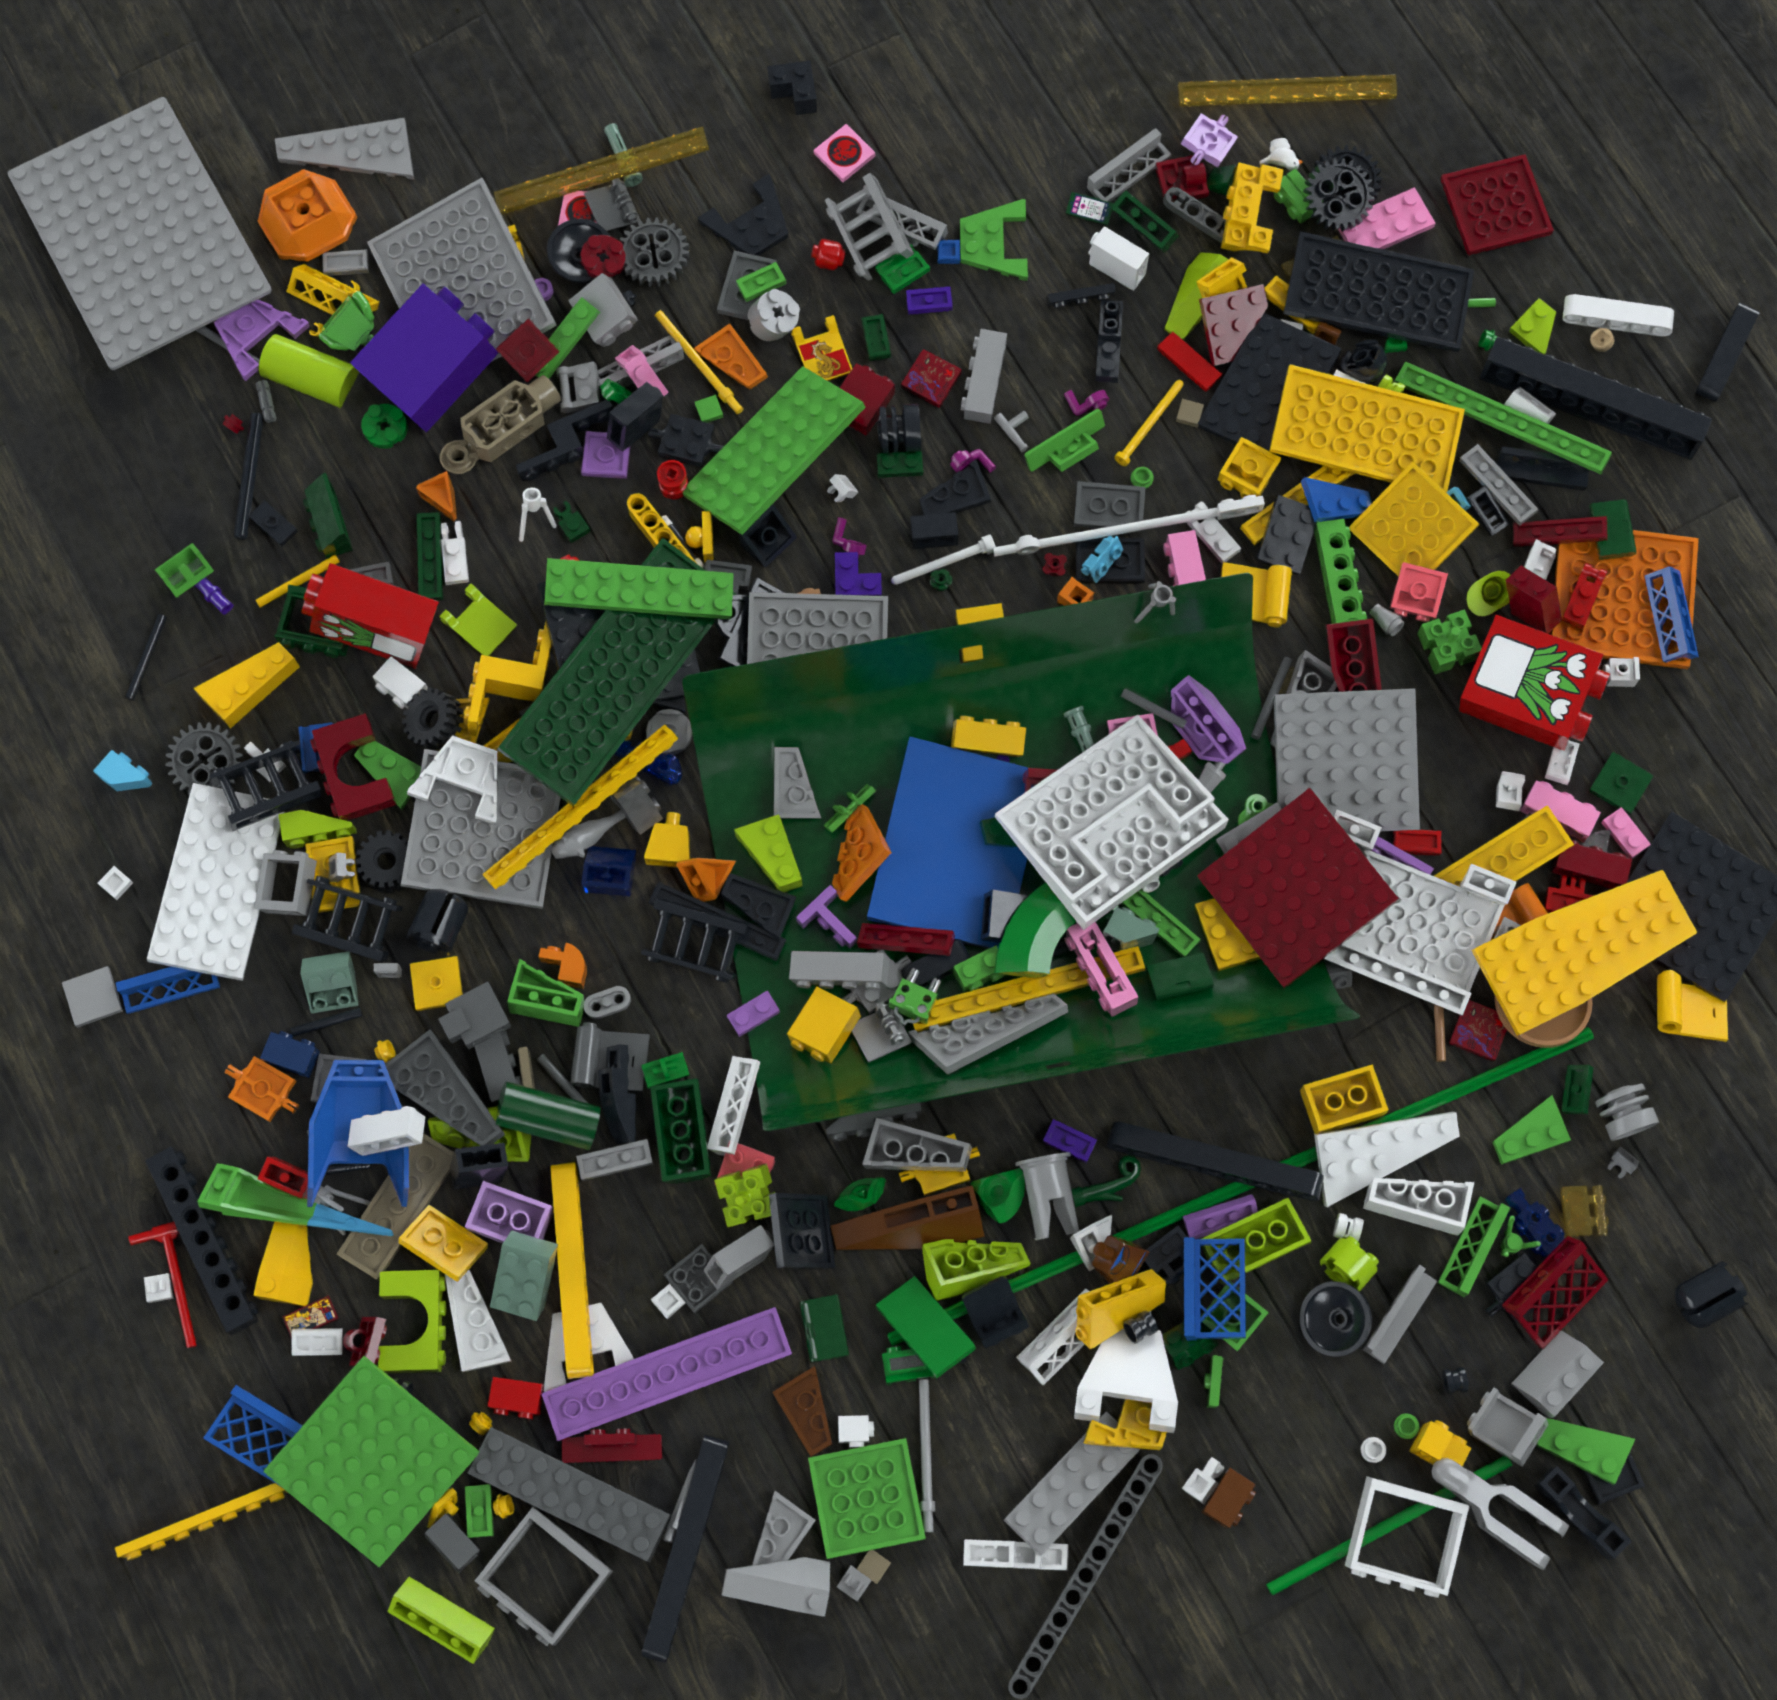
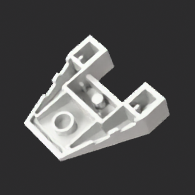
(1130, 1373)

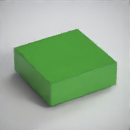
(709, 409)

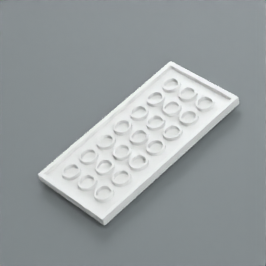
(212, 888)

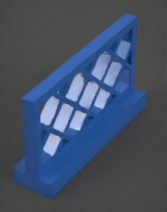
(1193, 1292)
(260, 1410)

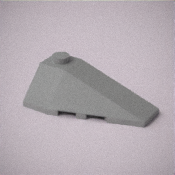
(789, 1584)

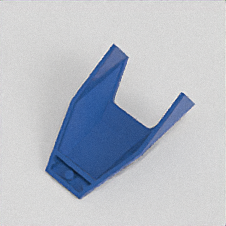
(349, 1093)

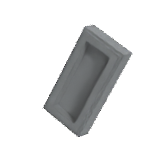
(345, 262)

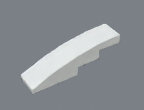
(1014, 1555)

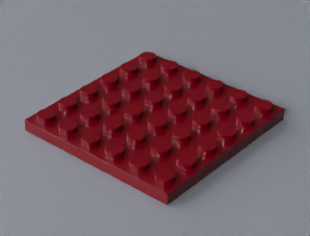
(1297, 887)

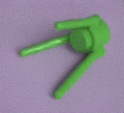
(1512, 1242)

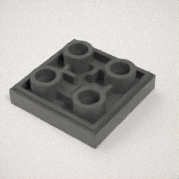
(691, 1280)

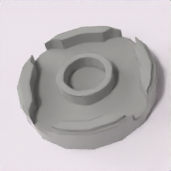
(677, 723)

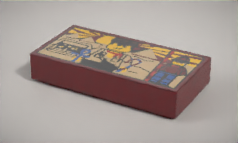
(312, 1316)

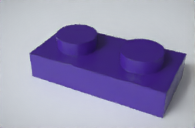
(929, 300)
(1069, 1140)

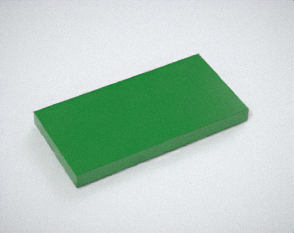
(925, 1327)

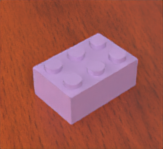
(502, 1210)

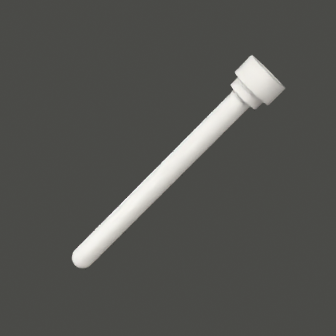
(985, 545)

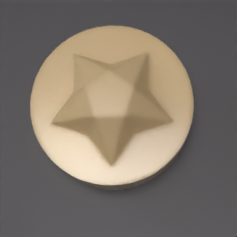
(1602, 339)

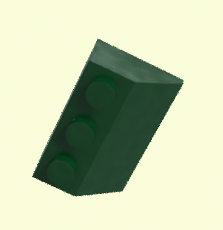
(326, 518)

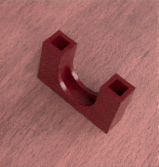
(331, 744)

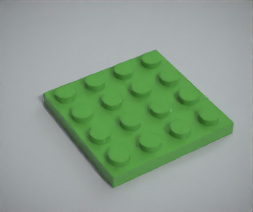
(866, 1498)

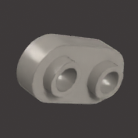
(606, 1000)

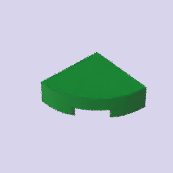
(1395, 345)

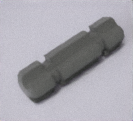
(266, 401)

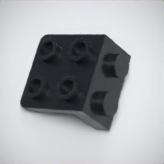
(994, 1311)

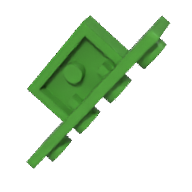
(1067, 445)

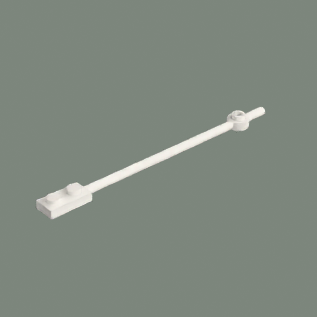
(1225, 509)

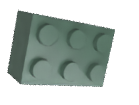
(523, 1275)

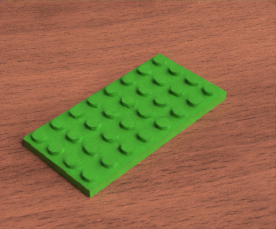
(773, 449)

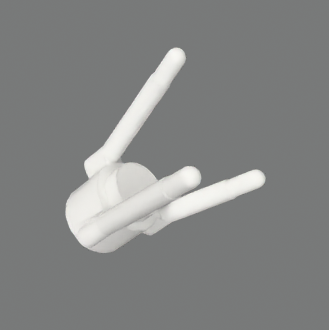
(532, 502)

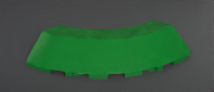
(1033, 935)

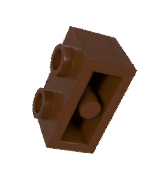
(1229, 1498)

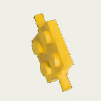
(938, 1180)

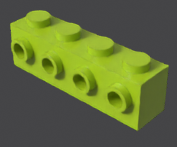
(443, 1619)

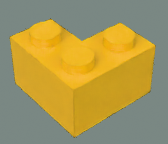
(1437, 1442)

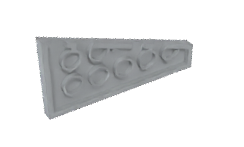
(984, 1032)

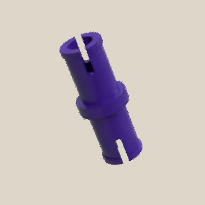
(213, 595)

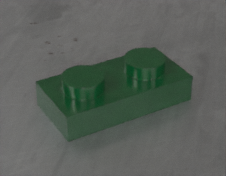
(899, 464)
(1577, 1089)

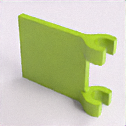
(481, 623)

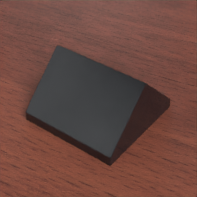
(767, 537)

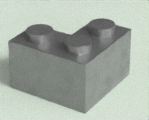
(637, 805)

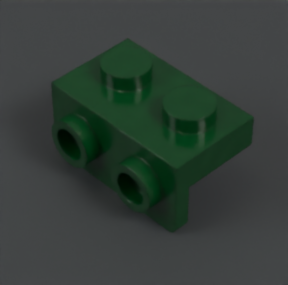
(1183, 1351)

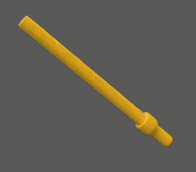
(725, 393)

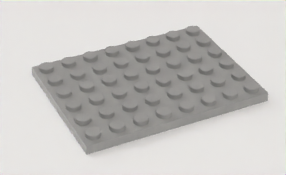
(469, 252)

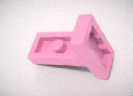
(638, 369)

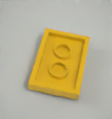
(321, 852)
(1224, 939)
(443, 1243)

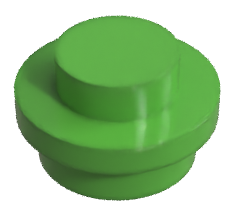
(1142, 477)
(1406, 1426)

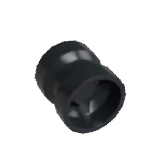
(1140, 1327)

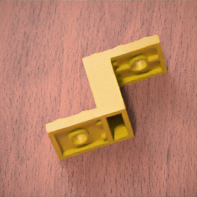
(507, 679)

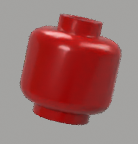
(828, 254)

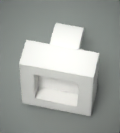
(843, 486)
(158, 1288)

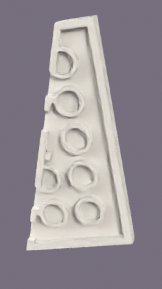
(1359, 1154)

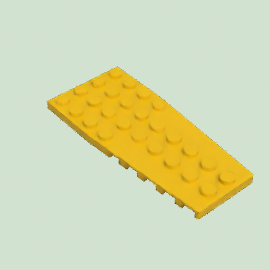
(1582, 949)

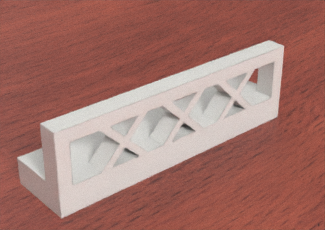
(733, 1105)
(1045, 1345)

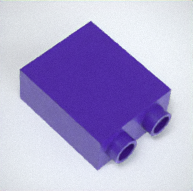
(427, 355)

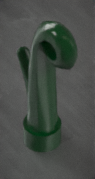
(1104, 1190)

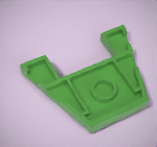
(983, 240)

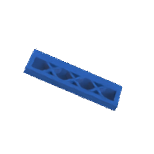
(1679, 612)
(161, 978)

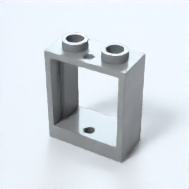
(303, 890)

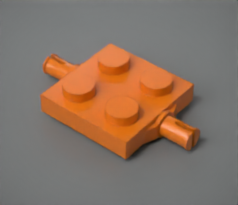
(262, 1089)

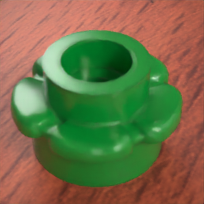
(1487, 339)

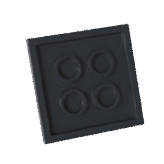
(801, 1231)

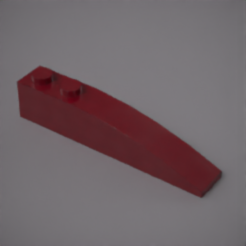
(1354, 655)

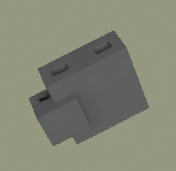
(474, 1016)

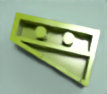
(772, 852)

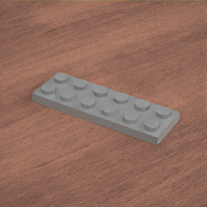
(1067, 1490)

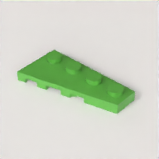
(1587, 1448)

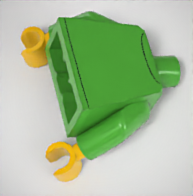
(349, 323)

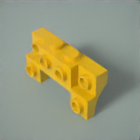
(1243, 208)

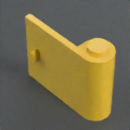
(1270, 591)
(1689, 1010)

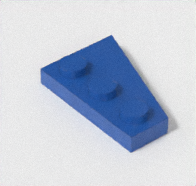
(1334, 501)

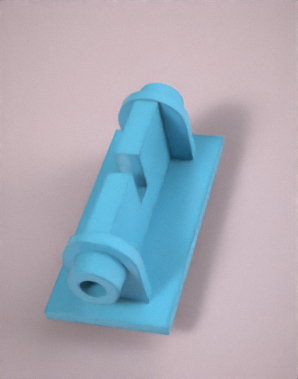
(1108, 551)

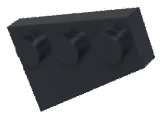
(760, 903)

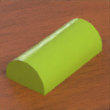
(307, 370)
(1266, 1235)

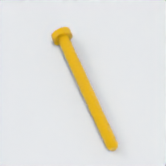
(1123, 457)

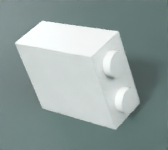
(1118, 258)

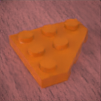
(860, 853)

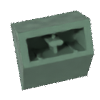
(1129, 931)
(329, 982)

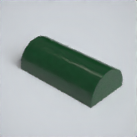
(547, 1115)
(680, 1131)

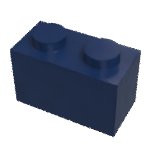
(290, 1054)

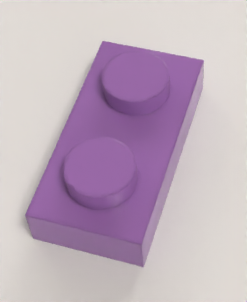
(753, 1013)

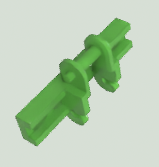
(843, 813)

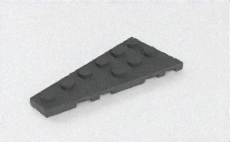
(435, 1083)

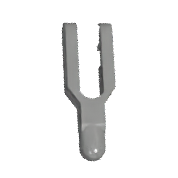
(1478, 1495)

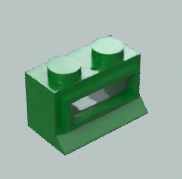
(903, 1366)

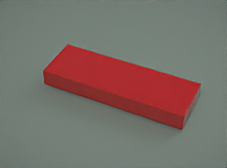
(1189, 361)

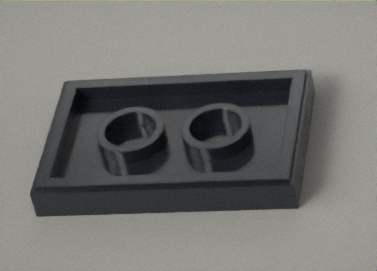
(1125, 570)

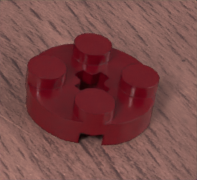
(603, 244)

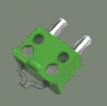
(912, 1002)

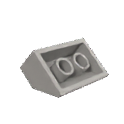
(1557, 1374)

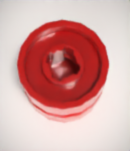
(672, 479)

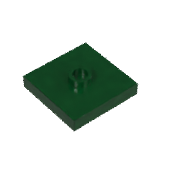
(1621, 783)

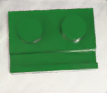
(900, 272)

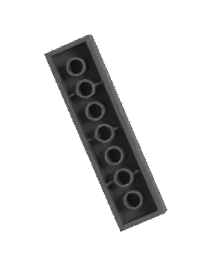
(570, 1494)

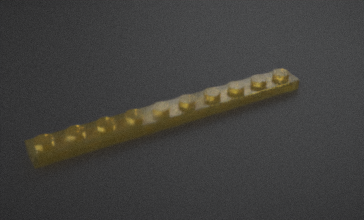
(1287, 90)
(601, 170)

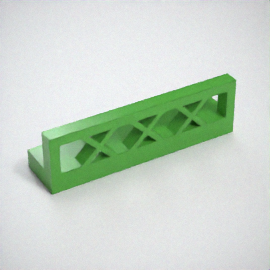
(1482, 1250)

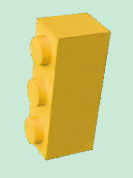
(988, 737)

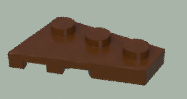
(805, 1410)

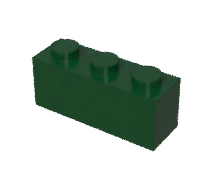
(1145, 221)

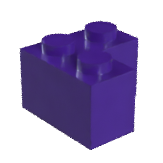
(850, 582)

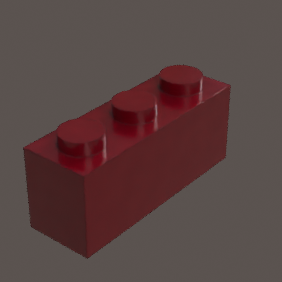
(1593, 865)

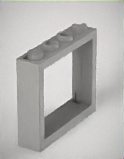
(507, 1604)

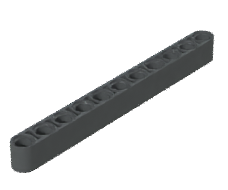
(1076, 1584)

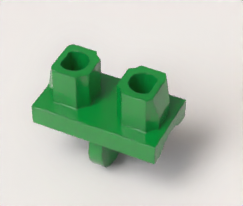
(665, 1070)

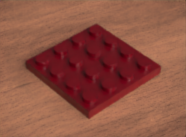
(1496, 204)

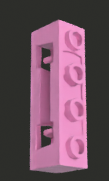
(1118, 1000)

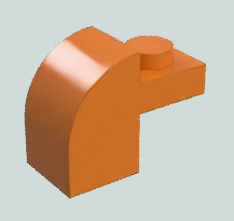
(571, 962)

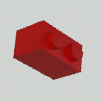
(285, 1177)
(516, 1397)

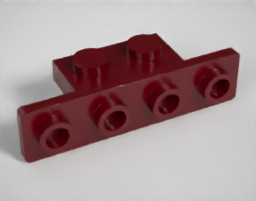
(611, 1447)

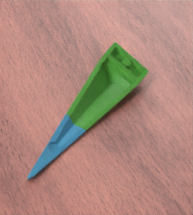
(243, 1195)

